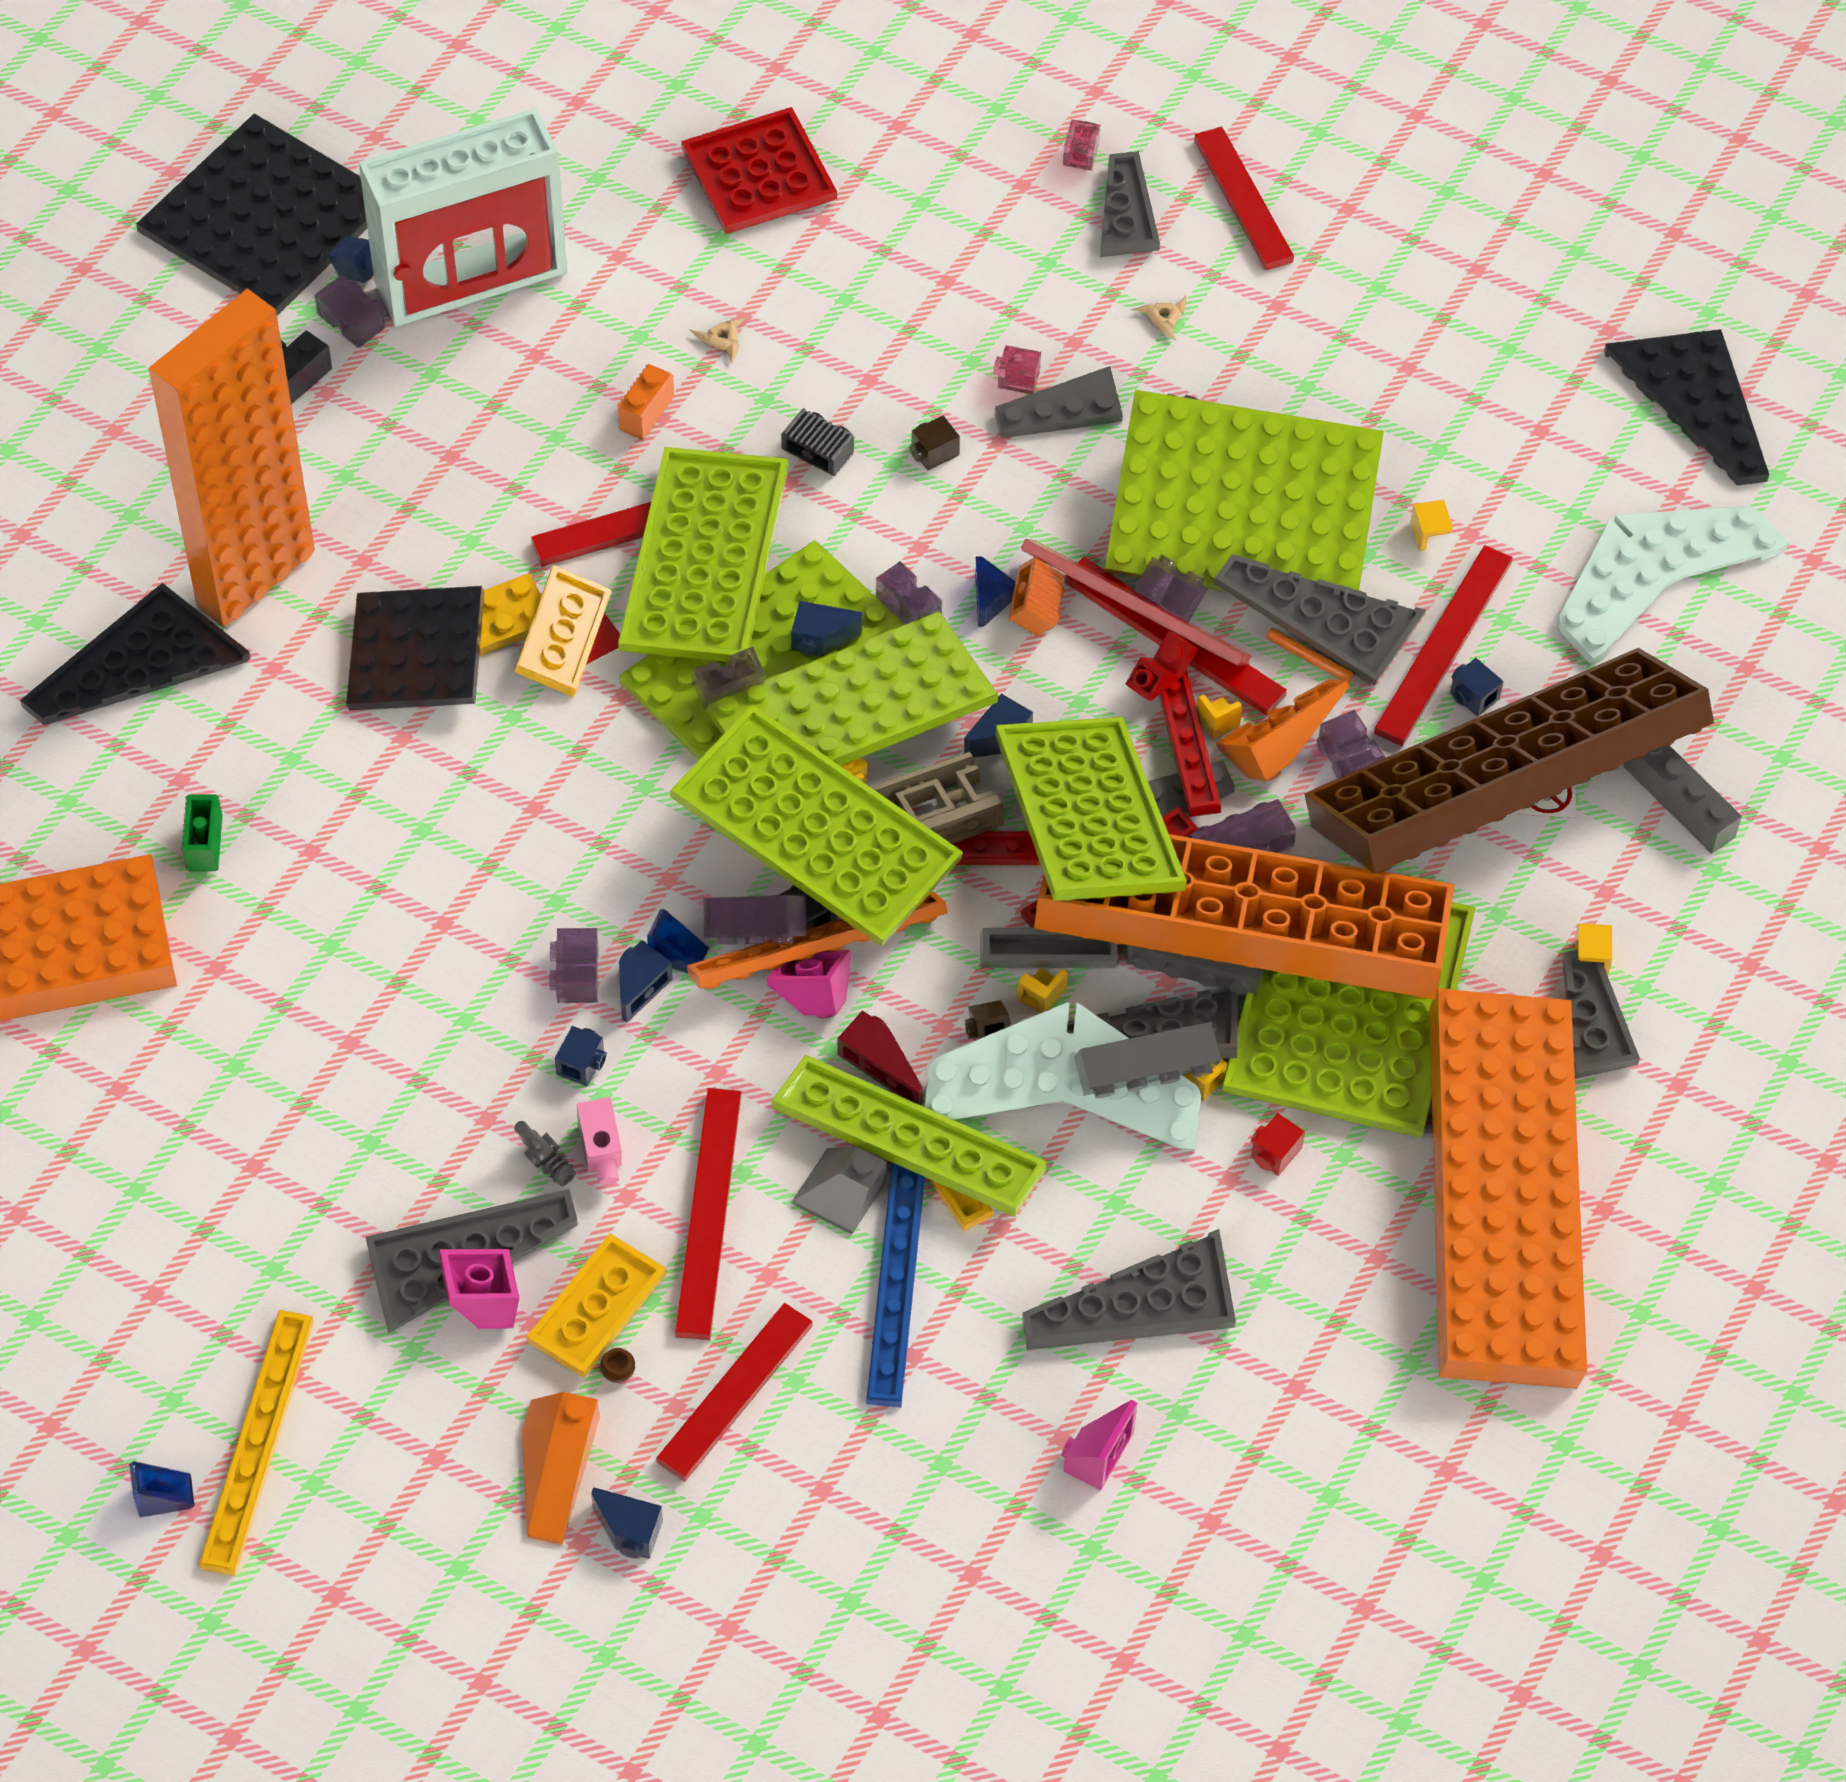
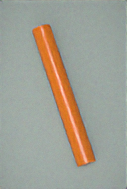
(1310, 655)

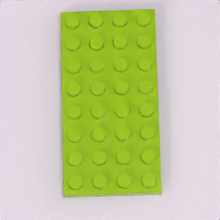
(704, 554)
(871, 691)
(1089, 809)
(816, 825)

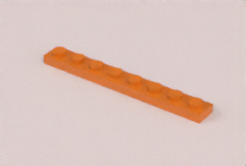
(769, 956)

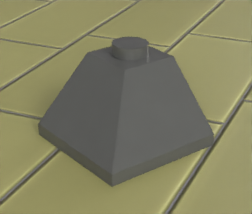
(842, 1186)

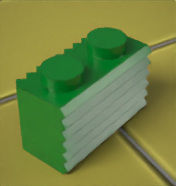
(202, 832)

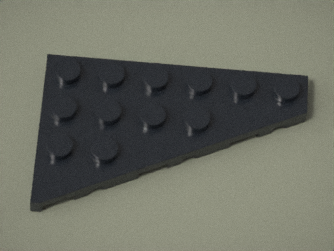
(1701, 393)
(141, 652)

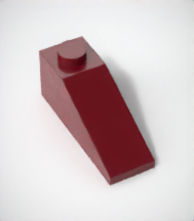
(874, 1050)

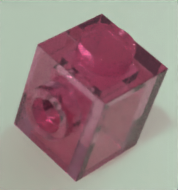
(1081, 138)
(1018, 369)

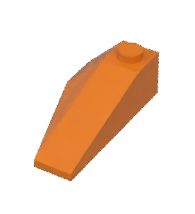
(1275, 742)
(555, 1455)

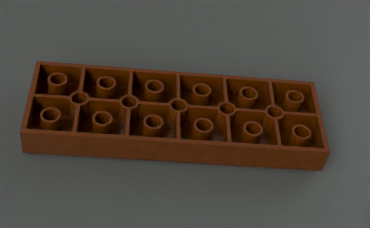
(1508, 759)

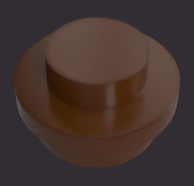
(617, 1365)

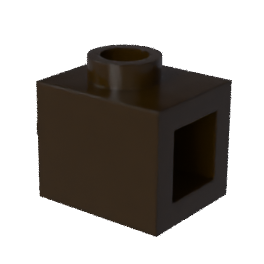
(934, 442)
(986, 1019)

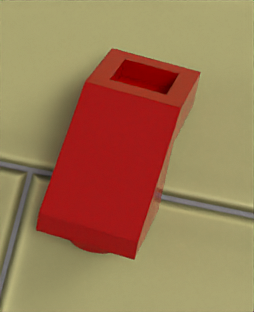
(1169, 664)

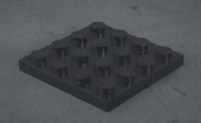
(415, 648)

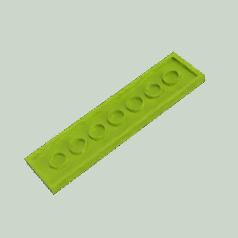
(909, 1135)

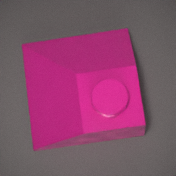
(814, 984)
(481, 1286)
(1100, 1445)

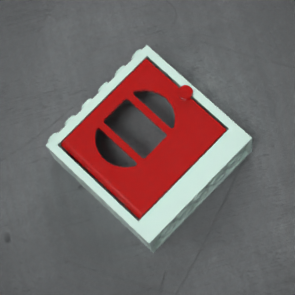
(456, 188)

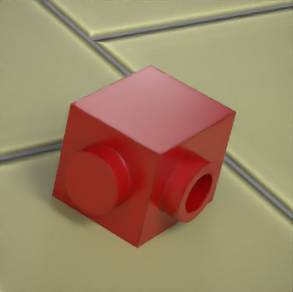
(1276, 1144)

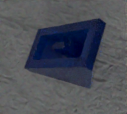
(993, 590)
(675, 942)
(160, 1489)

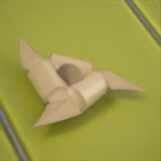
(1164, 324)
(714, 340)

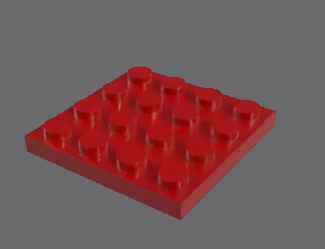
(759, 170)

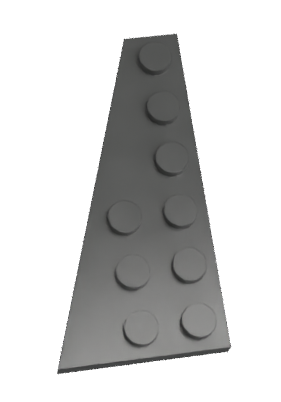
(1332, 618)
(1173, 1013)
(409, 1262)
(1149, 1299)

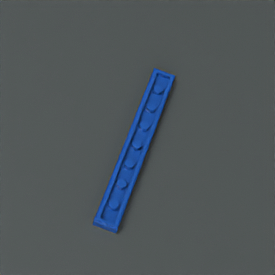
(895, 1288)

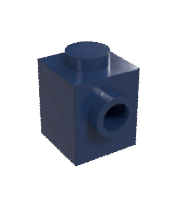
(352, 259)
(1475, 686)
(580, 1055)

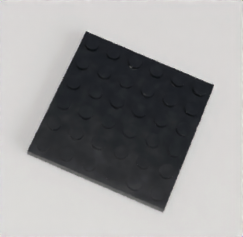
(260, 213)

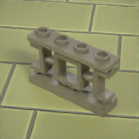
(951, 823)

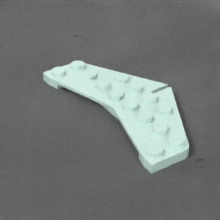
(1649, 553)
(1037, 1067)

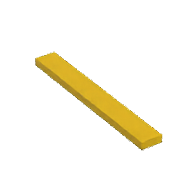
(256, 1443)

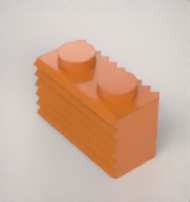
(645, 401)
(1037, 596)

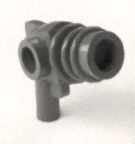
(543, 1151)

